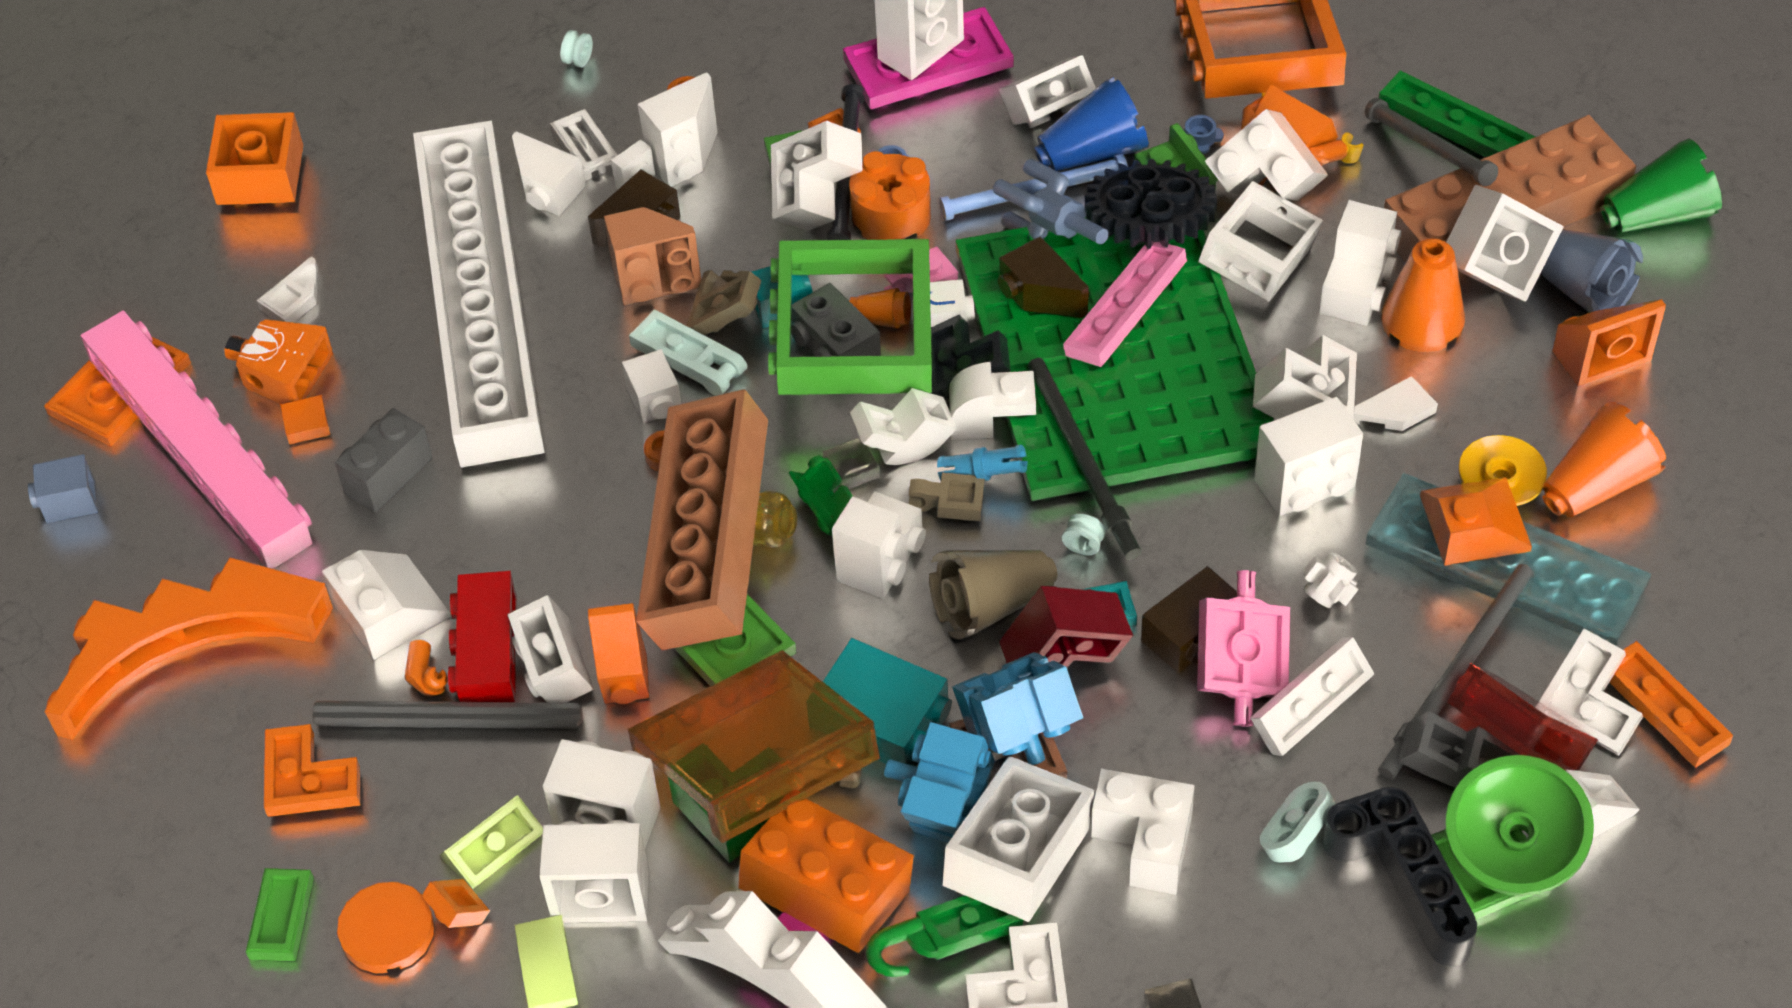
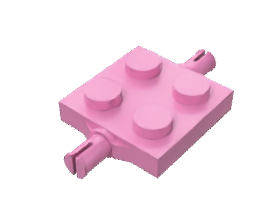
(1243, 648)

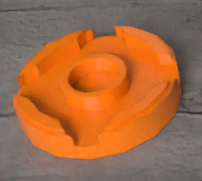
(385, 927)

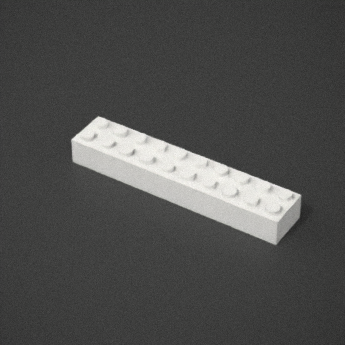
(477, 296)

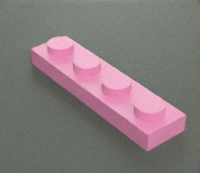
(1124, 303)

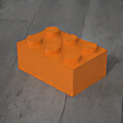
(826, 872)

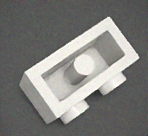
(1047, 90)
(549, 652)

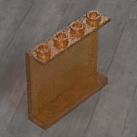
(757, 743)

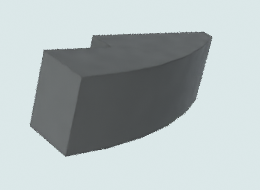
(1447, 751)

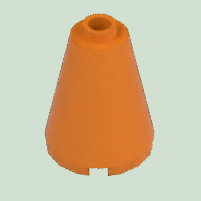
(1426, 299)
(1603, 462)

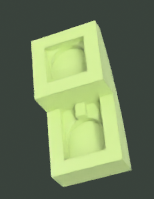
(546, 963)

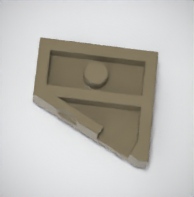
(723, 300)

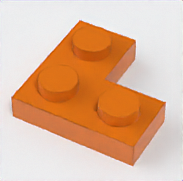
(298, 783)

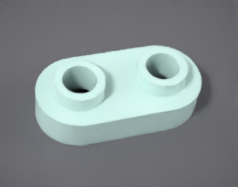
(1297, 822)

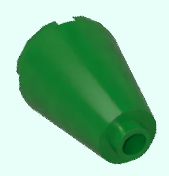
(1664, 192)

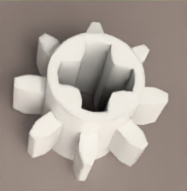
(1330, 580)

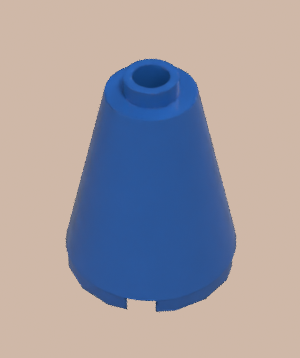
(1093, 130)

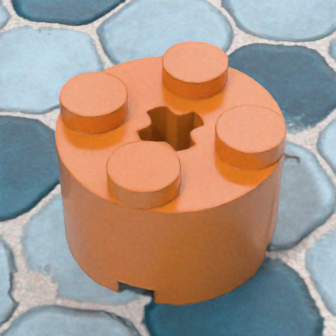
(890, 196)

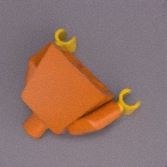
(1311, 126)

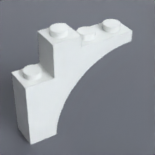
(752, 943)

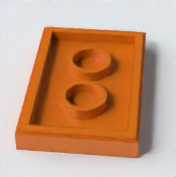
(94, 406)

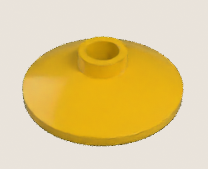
(1505, 457)

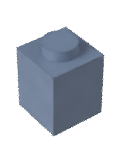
(63, 489)

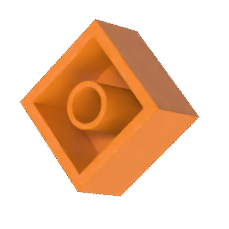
(255, 158)

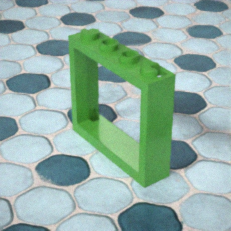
(850, 373)

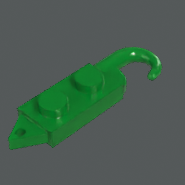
(941, 932)

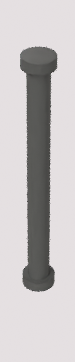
(1483, 171)

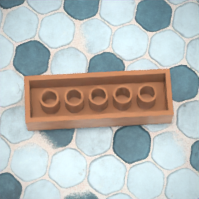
(1554, 174)
(703, 521)

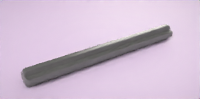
(447, 714)

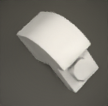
(981, 395)
(908, 431)

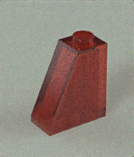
(1520, 719)

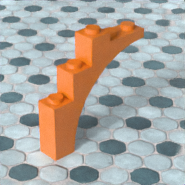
(176, 618)

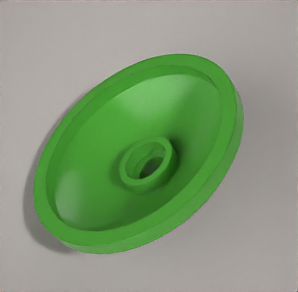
(1523, 796)

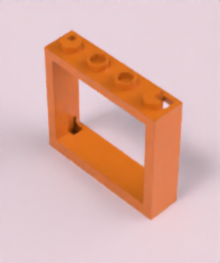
(1258, 72)

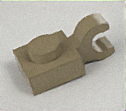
(956, 496)

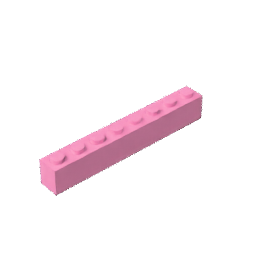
(198, 440)

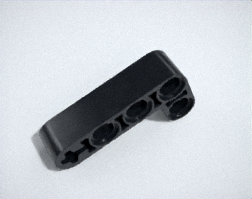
(1409, 876)

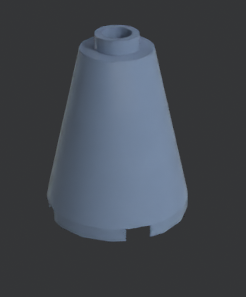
(1593, 269)

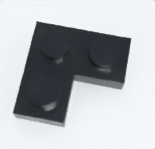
(953, 352)

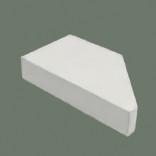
(293, 294)
(1397, 406)

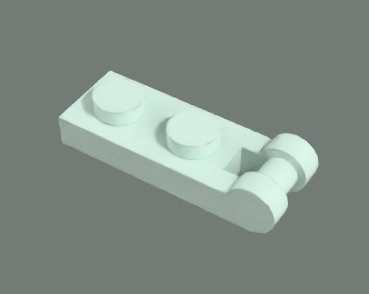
(688, 351)

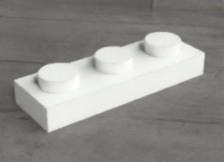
(1312, 696)

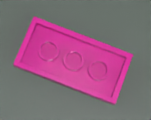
(977, 55)

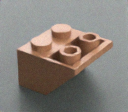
(651, 255)

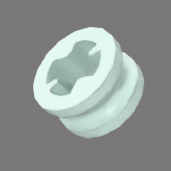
(576, 48)
(1083, 534)

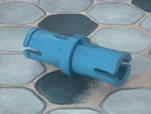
(985, 463)

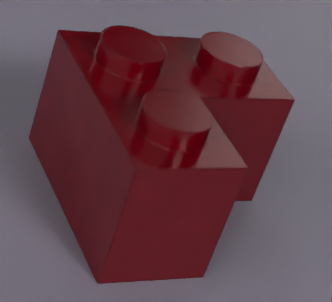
(1068, 627)

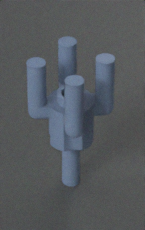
(1048, 207)

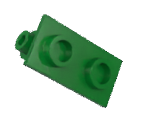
(817, 490)

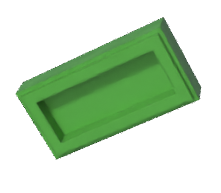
(280, 914)

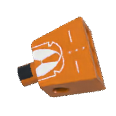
(281, 359)

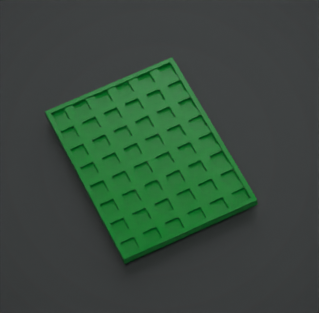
(1163, 400)

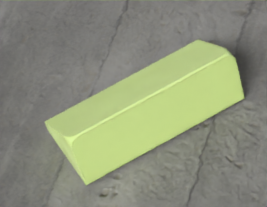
(493, 842)

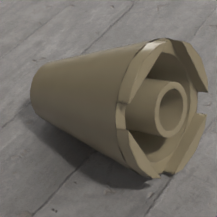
(986, 585)

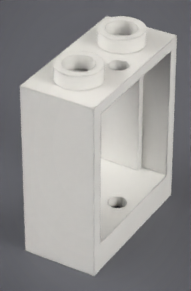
(1246, 262)

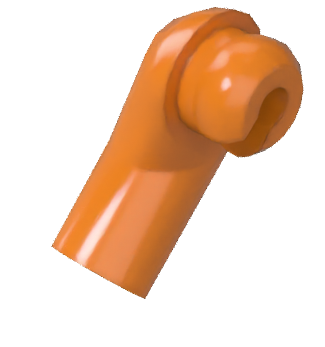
(420, 674)

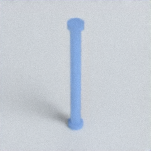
(954, 206)

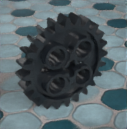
(1151, 203)

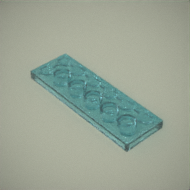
(1568, 583)

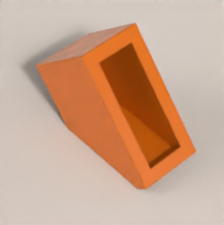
(619, 653)

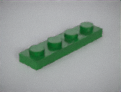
(1450, 116)

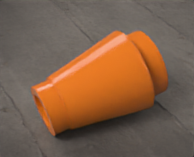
(885, 307)

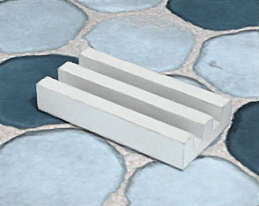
(595, 163)

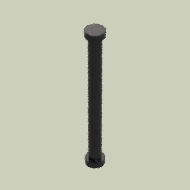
(852, 96)

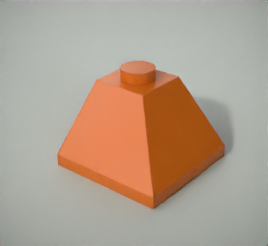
(1608, 340)
(1475, 521)

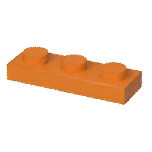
(1669, 706)

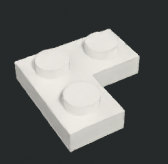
(1579, 694)
(1035, 977)

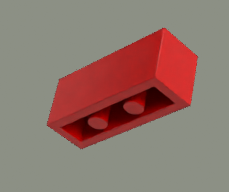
(483, 638)

